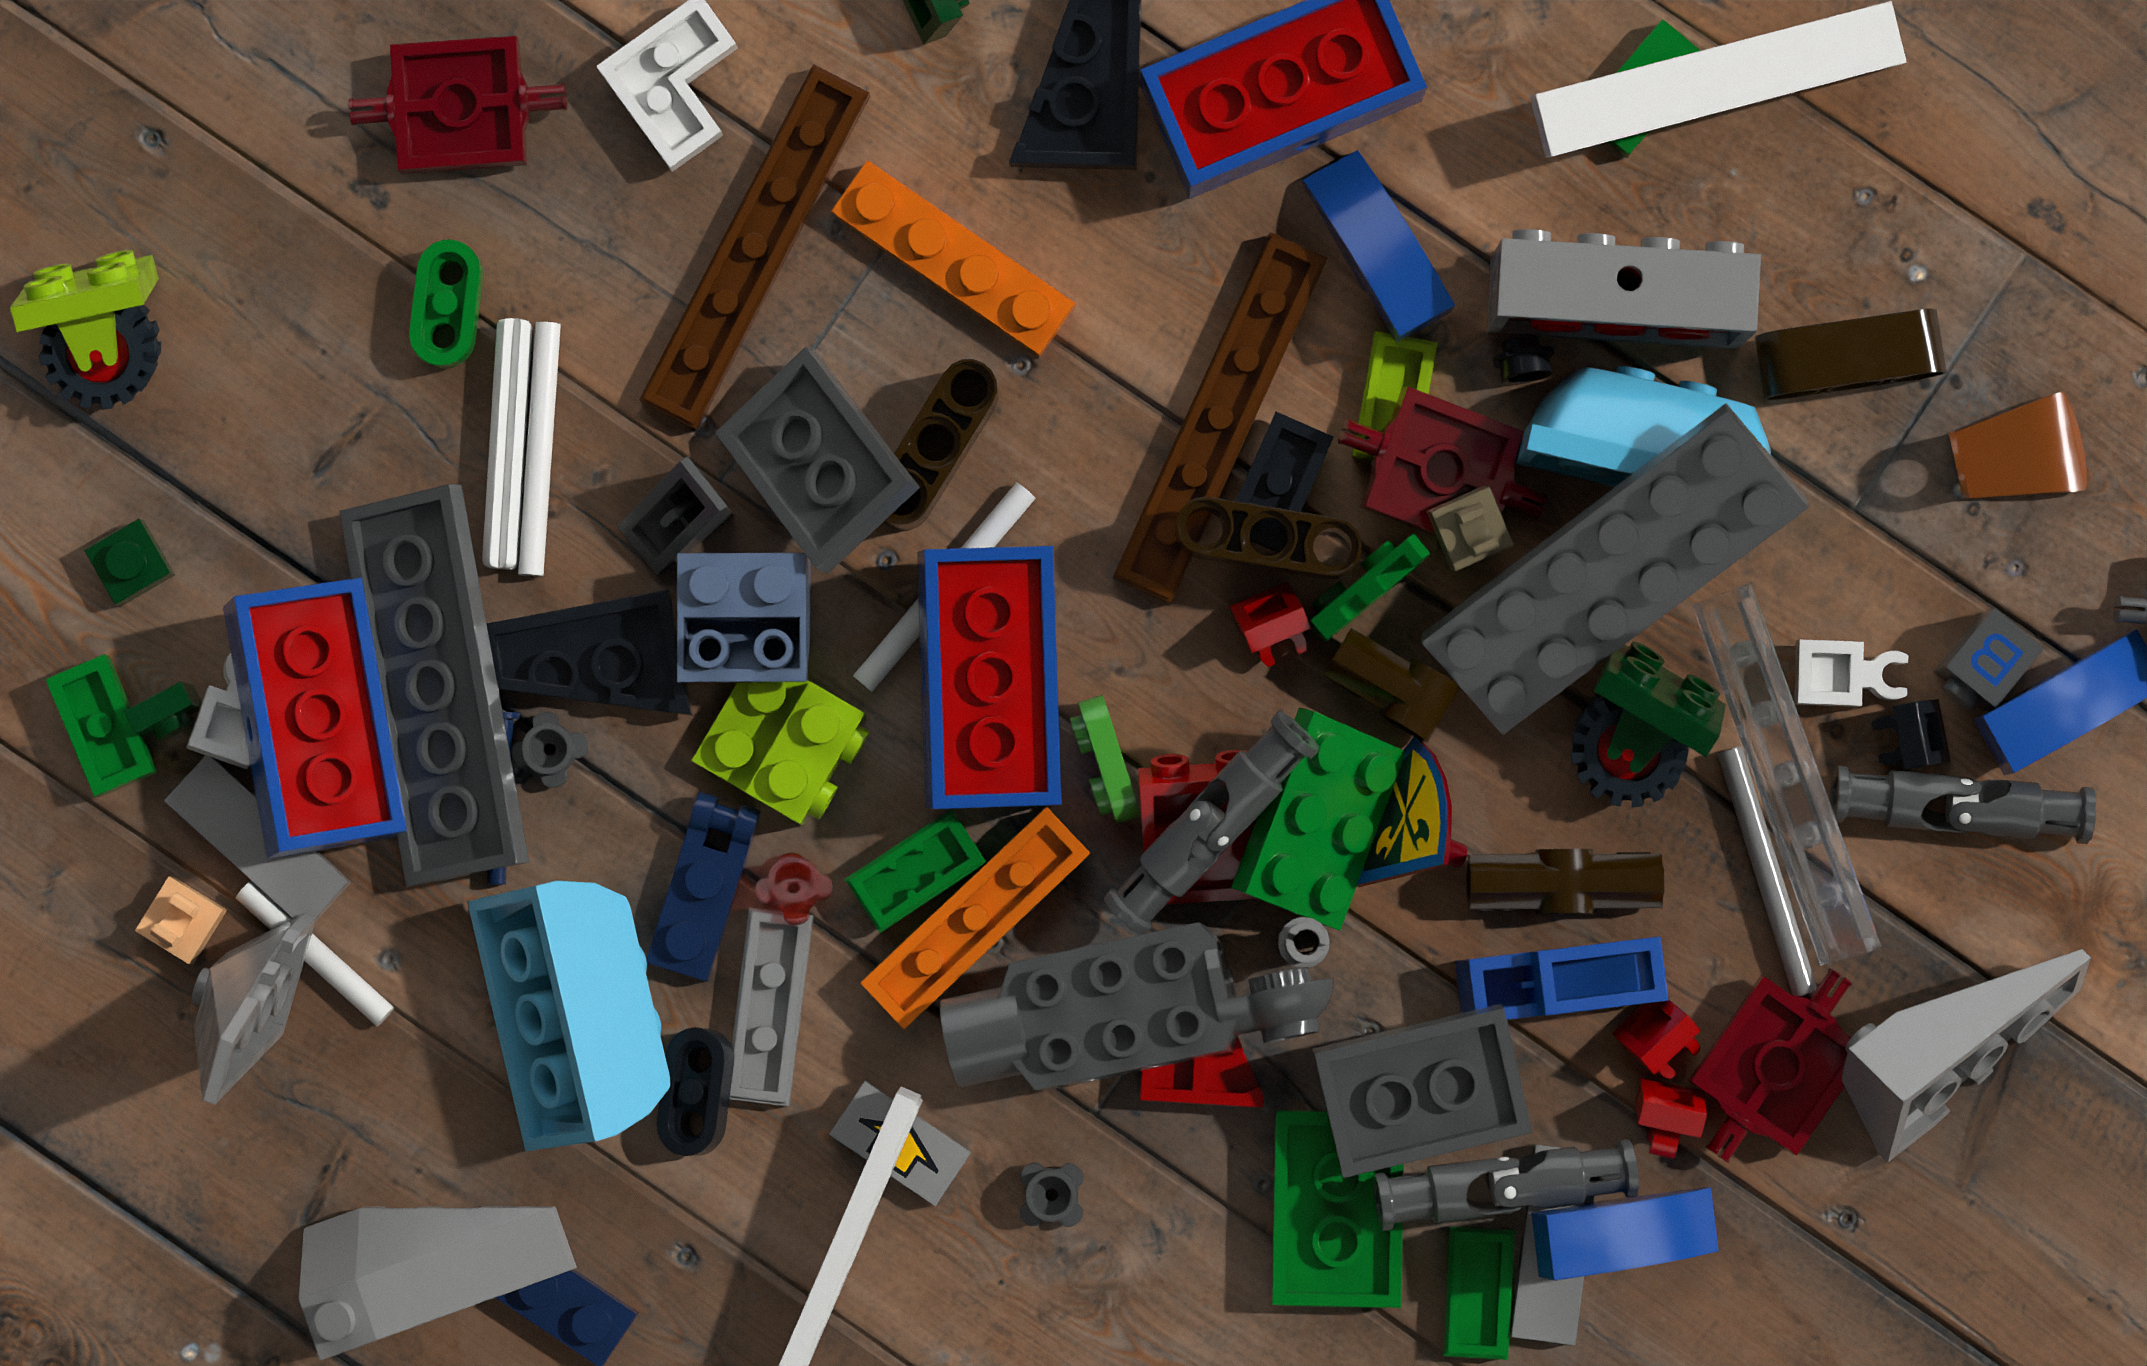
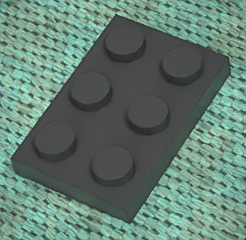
(817, 460)
(1422, 1090)

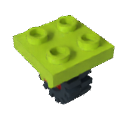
(95, 327)

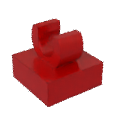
(1271, 619)
(1657, 1035)
(1668, 1113)

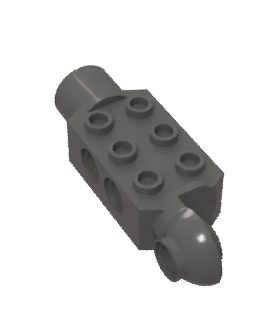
(1121, 1011)

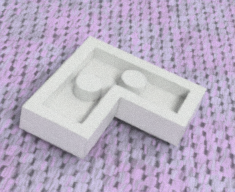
(654, 77)

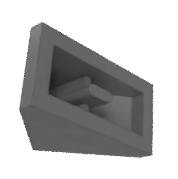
(674, 516)

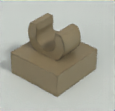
(1469, 528)

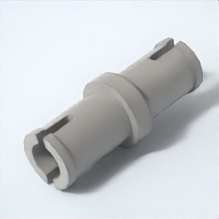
(1320, 941)

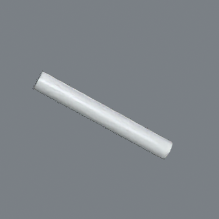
(320, 958)

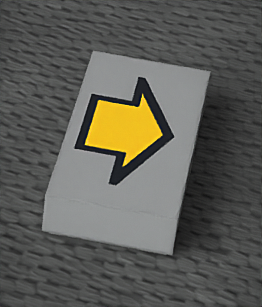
(927, 1157)

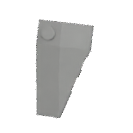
(247, 1003)
(1922, 1054)
(408, 1266)

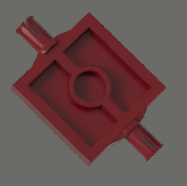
(458, 104)
(1435, 455)
(1776, 1065)

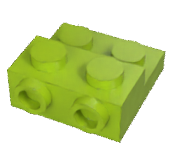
(783, 744)

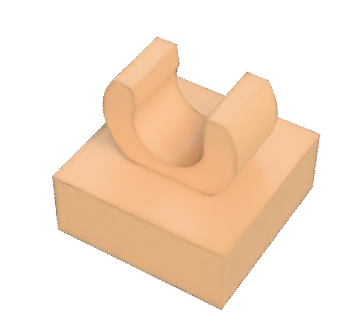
(181, 920)

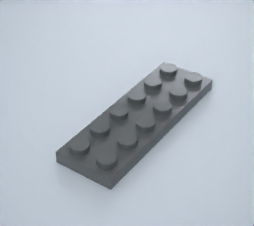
(1615, 569)
(437, 684)

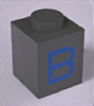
(1987, 661)

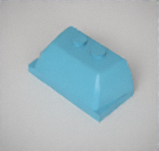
(1613, 423)
(571, 1010)

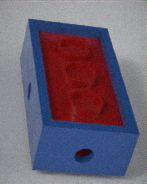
(1280, 88)
(989, 677)
(314, 717)

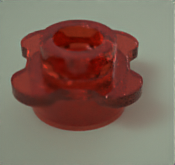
(799, 871)

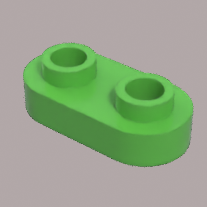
(1096, 733)

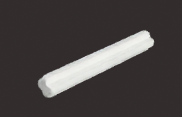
(507, 444)

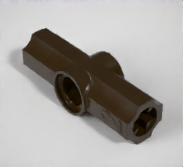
(1564, 881)

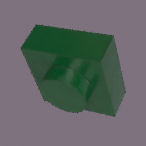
(129, 562)
(165, 712)

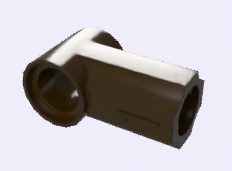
(1403, 691)

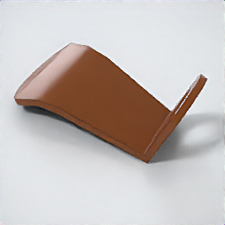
(2022, 451)

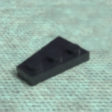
(1088, 93)
(595, 654)

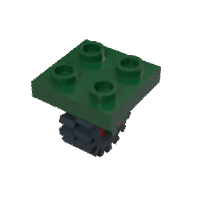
(1642, 726)

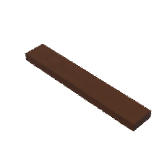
(755, 247)
(1221, 414)

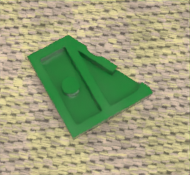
(1383, 571)

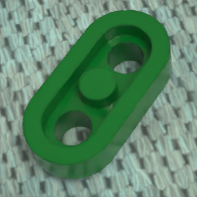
(446, 305)

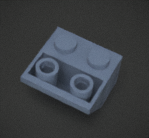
(743, 617)

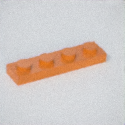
(953, 258)
(975, 918)

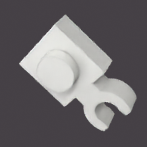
(1836, 673)
(220, 725)

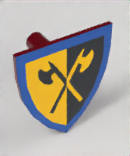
(1415, 823)

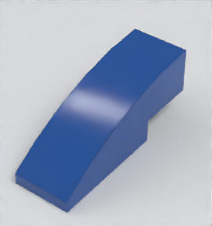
(1378, 246)
(2066, 704)
(1565, 979)
(1624, 1233)

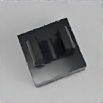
(1919, 734)

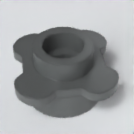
(546, 731)
(1064, 1181)

